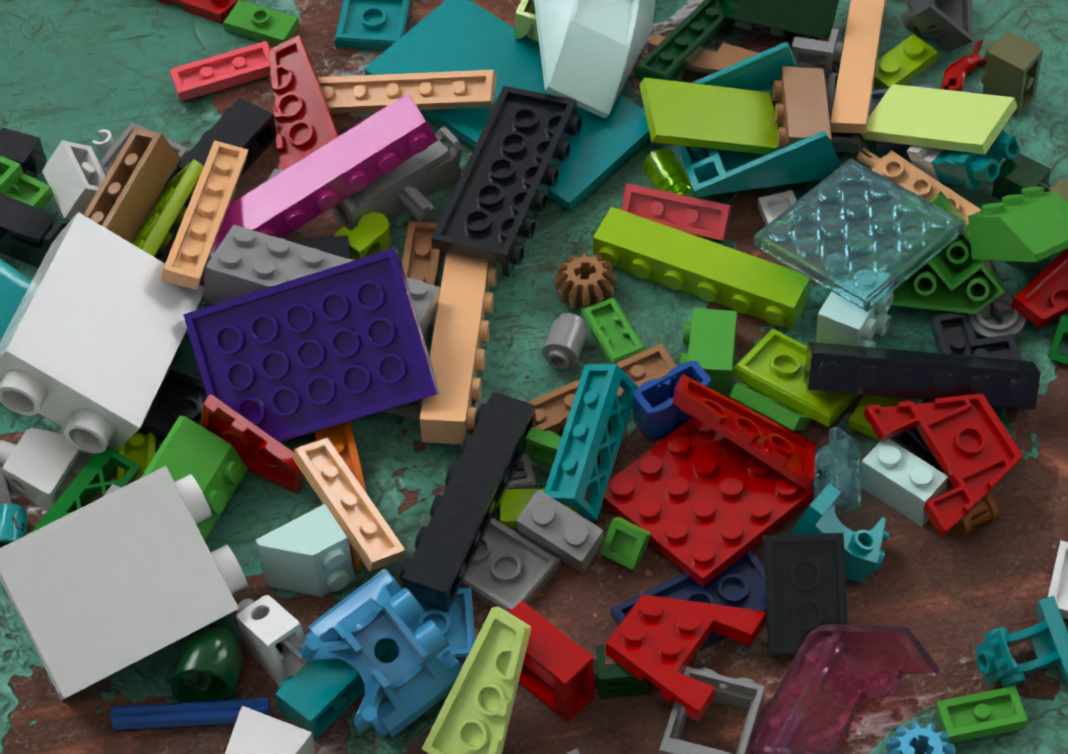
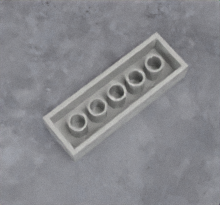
(256, 261)

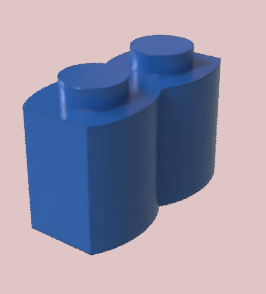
(654, 403)

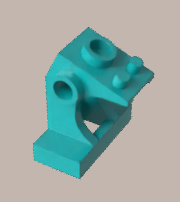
(859, 558)
(1046, 638)

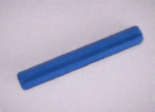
(183, 713)

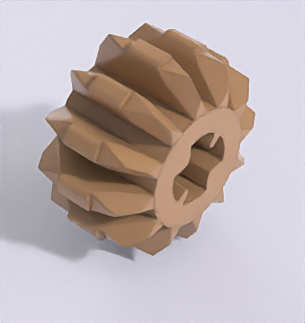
(585, 281)

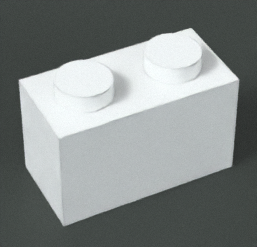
(74, 177)

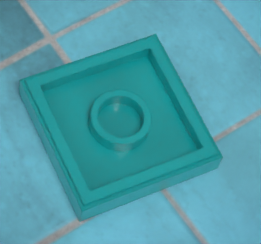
(372, 23)

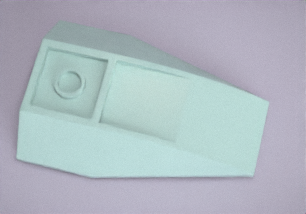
(591, 47)

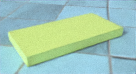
(939, 118)

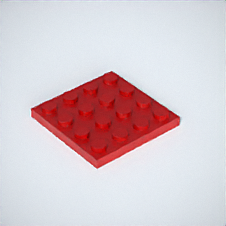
(703, 499)

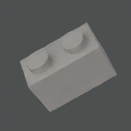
(560, 531)

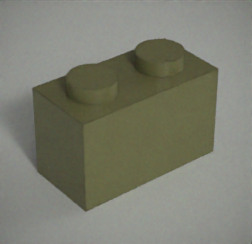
(1012, 70)

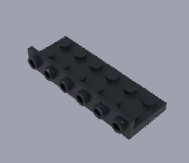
(508, 177)

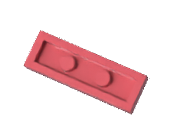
(221, 71)
(678, 211)

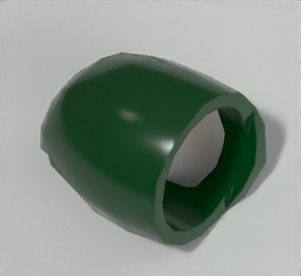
(211, 652)

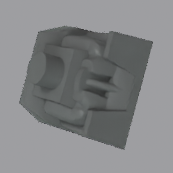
(942, 20)

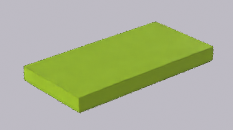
(709, 116)

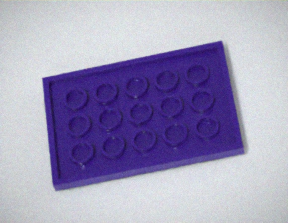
(316, 348)

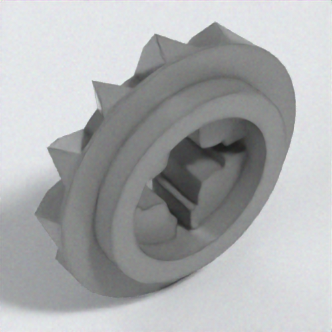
(1011, 319)

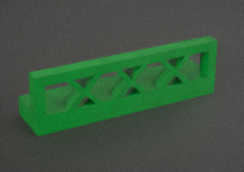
(90, 482)

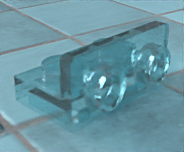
(840, 467)

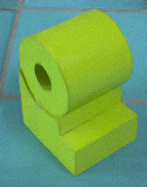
(369, 236)

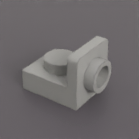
(817, 53)

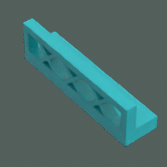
(587, 435)

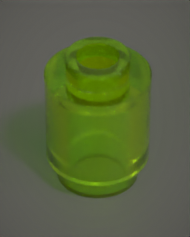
(666, 172)

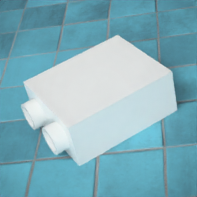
(93, 337)
(119, 580)

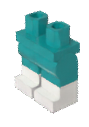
(965, 167)

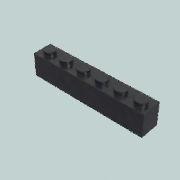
(920, 374)
(468, 502)

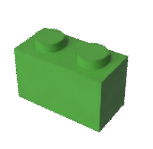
(712, 344)

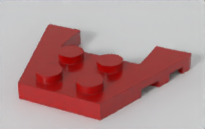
(965, 442)
(666, 634)

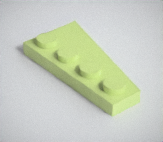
(484, 693)

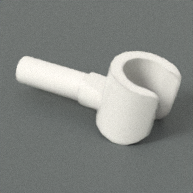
(107, 142)

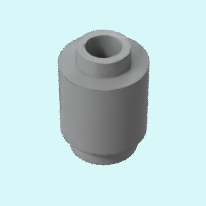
(565, 341)

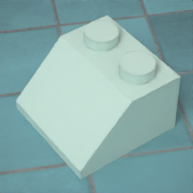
(307, 555)

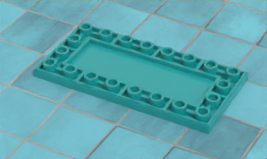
(470, 39)

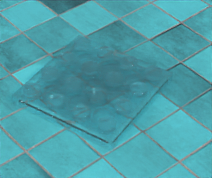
(859, 234)

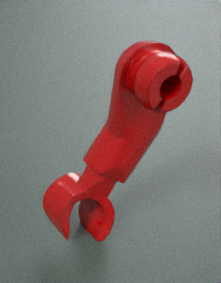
(955, 73)

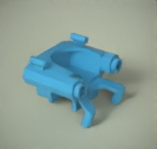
(412, 681)

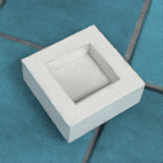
(774, 205)

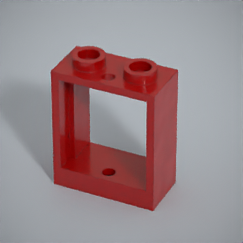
(555, 666)

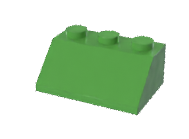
(1020, 227)
(207, 458)

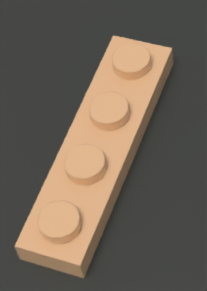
(348, 504)

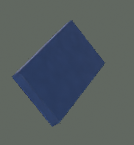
(737, 586)

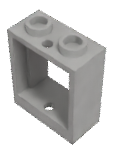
(732, 692)

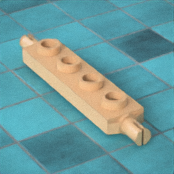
(912, 178)

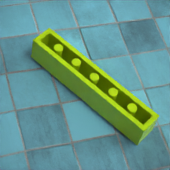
(702, 268)

